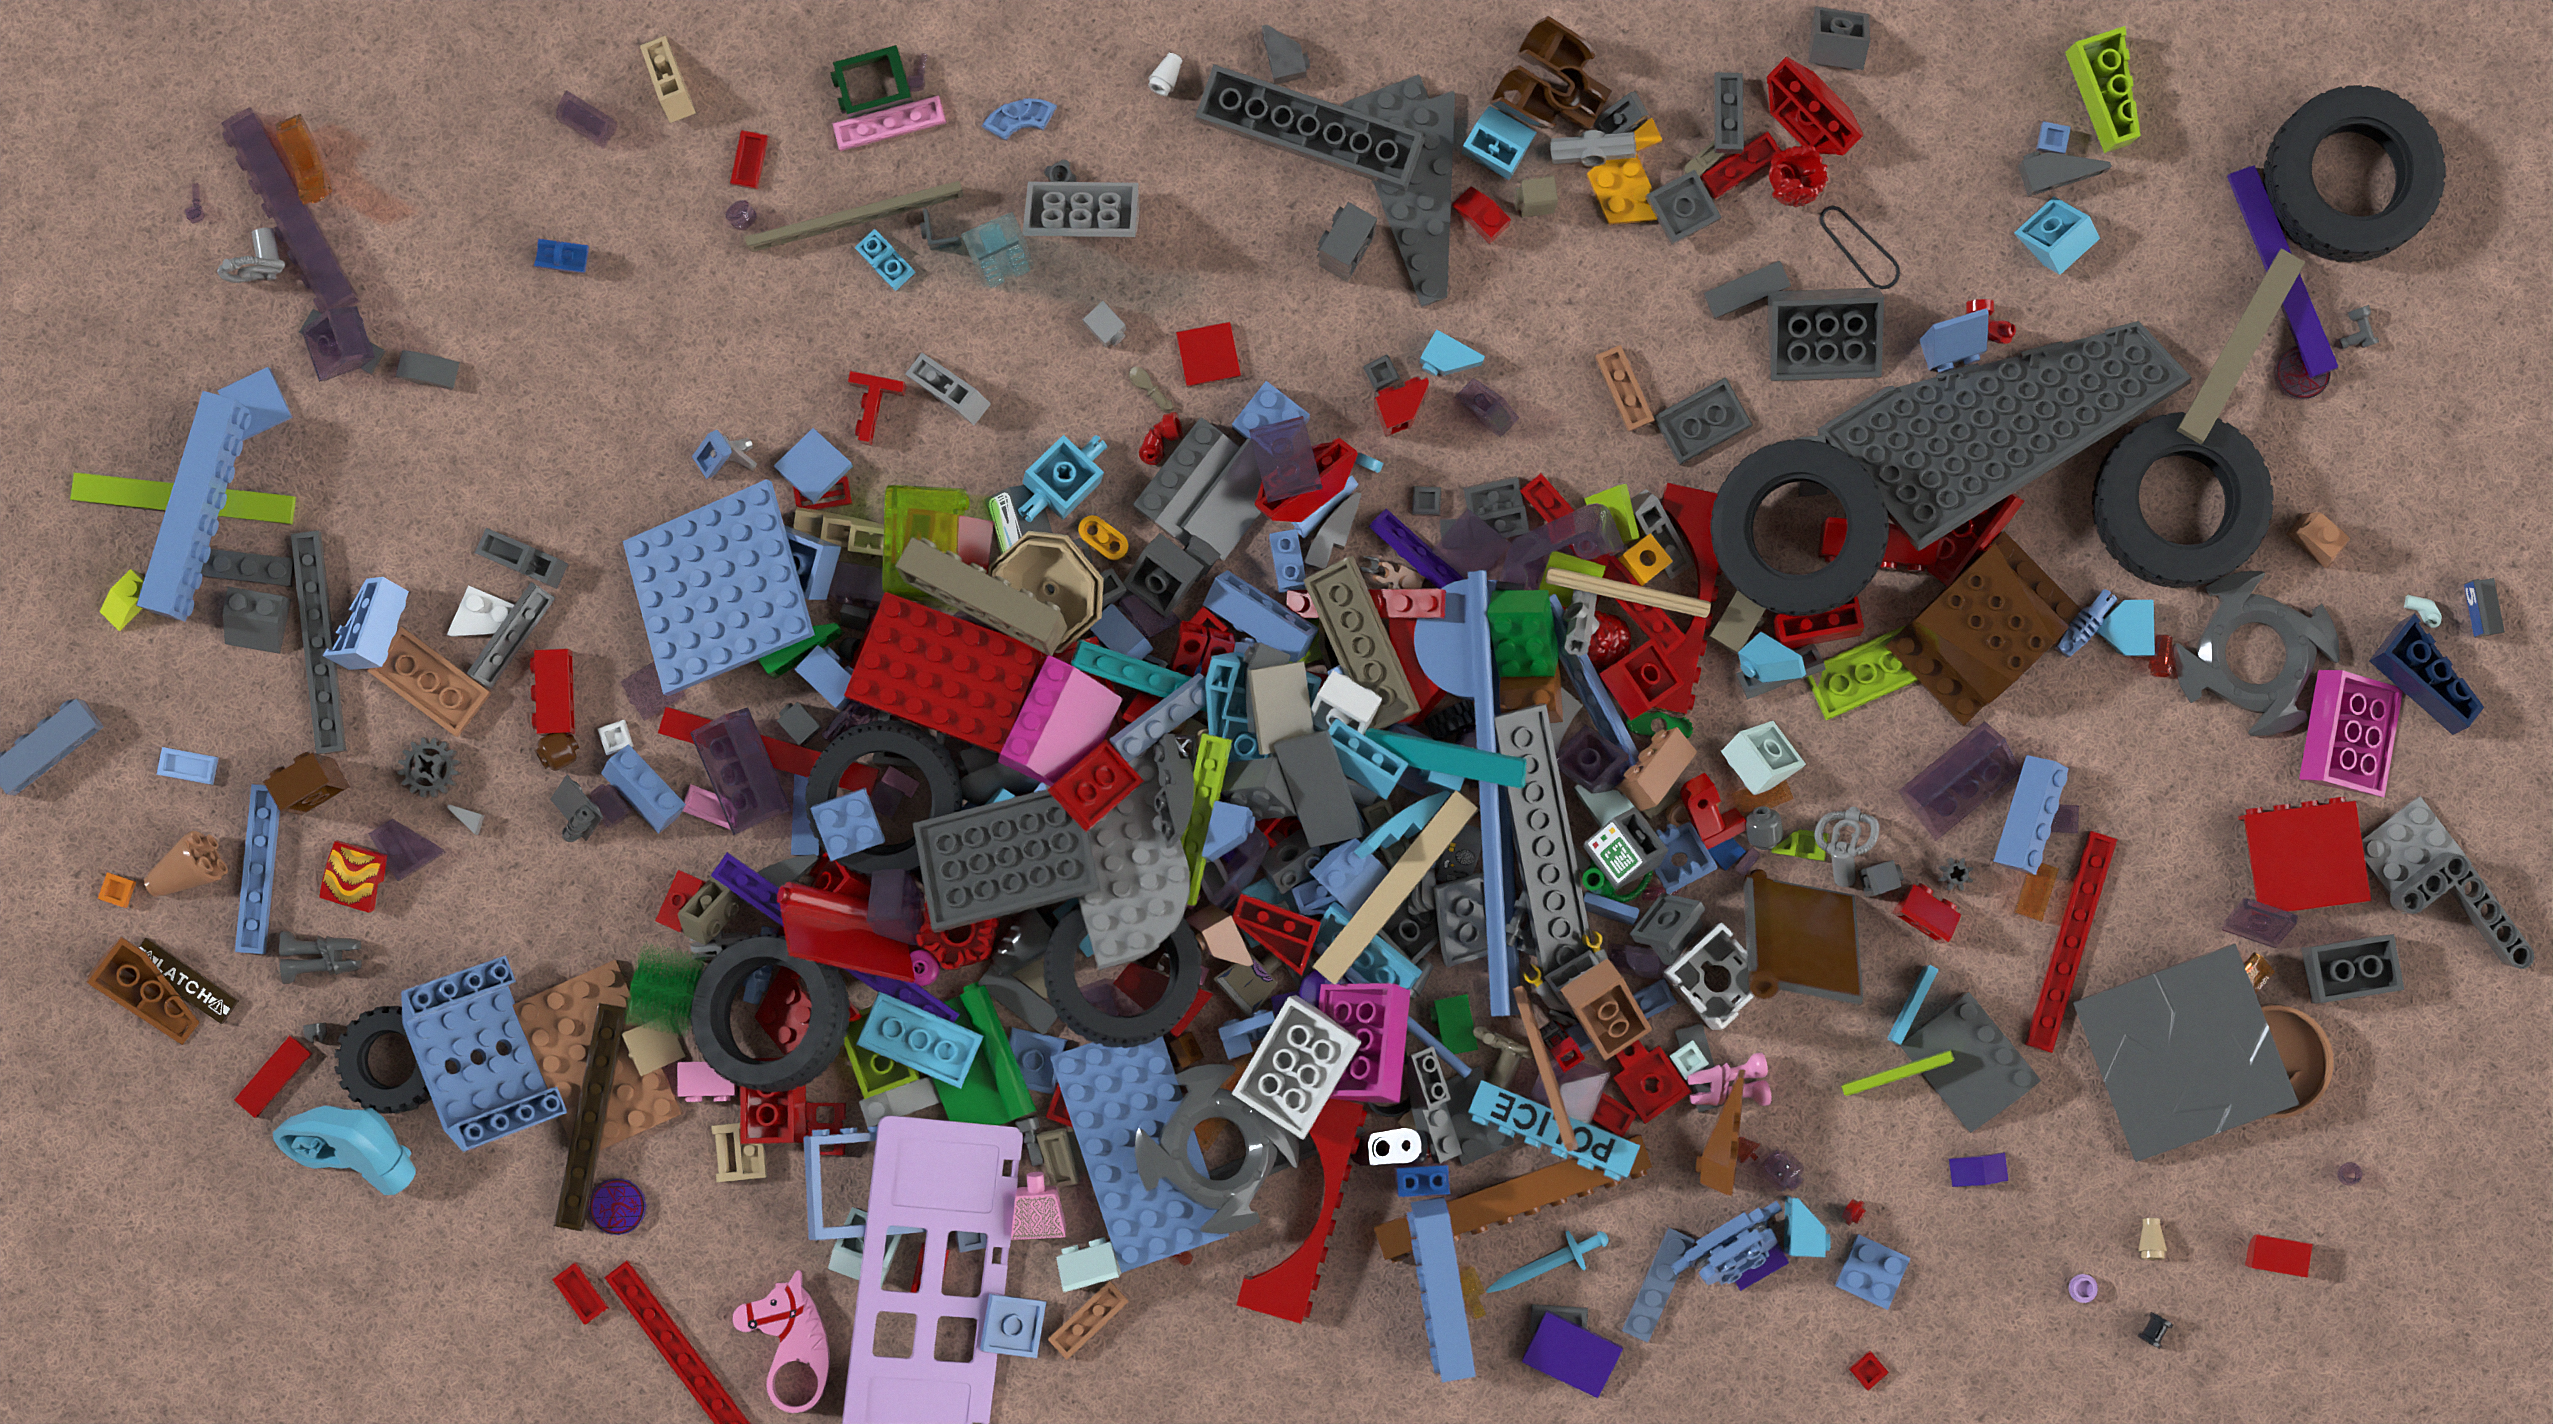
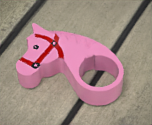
(802, 1335)

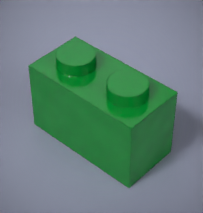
(1454, 1024)

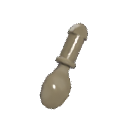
(1142, 380)

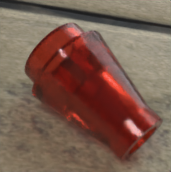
(2163, 661)

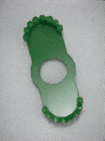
(1643, 722)

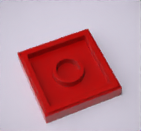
(1208, 354)

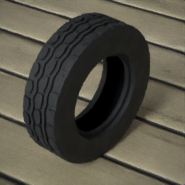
(2398, 130)
(1789, 463)
(2144, 552)

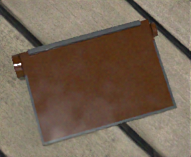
(1801, 940)

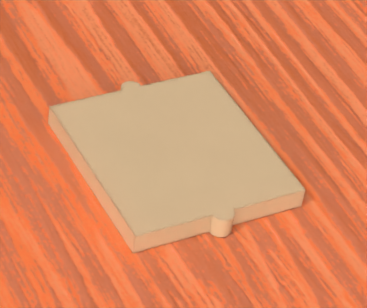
(653, 1048)

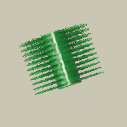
(664, 989)

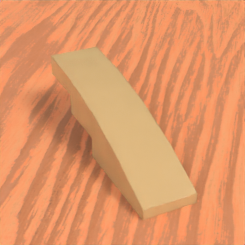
(842, 530)

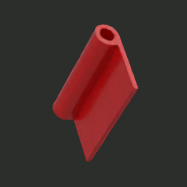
(836, 932)

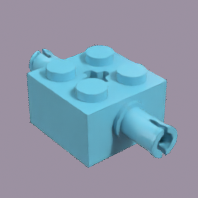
(1059, 461)

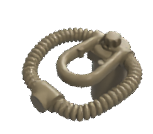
(1509, 1058)

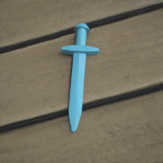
(1551, 1261)

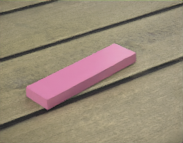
(889, 123)

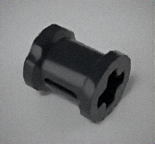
(2155, 1330)

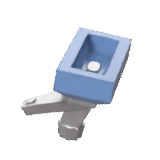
(717, 449)

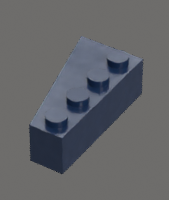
(2426, 676)

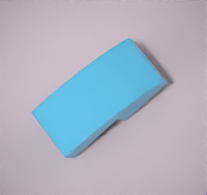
(885, 260)

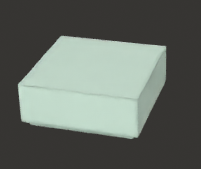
(1689, 1059)

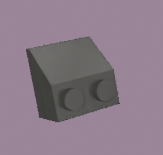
(1839, 38)
(255, 619)

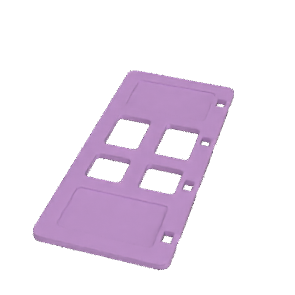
(942, 1181)

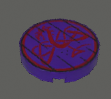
(617, 1206)

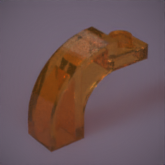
(305, 159)

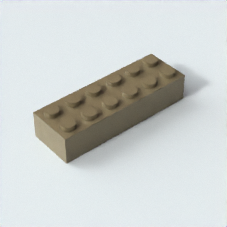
(982, 596)

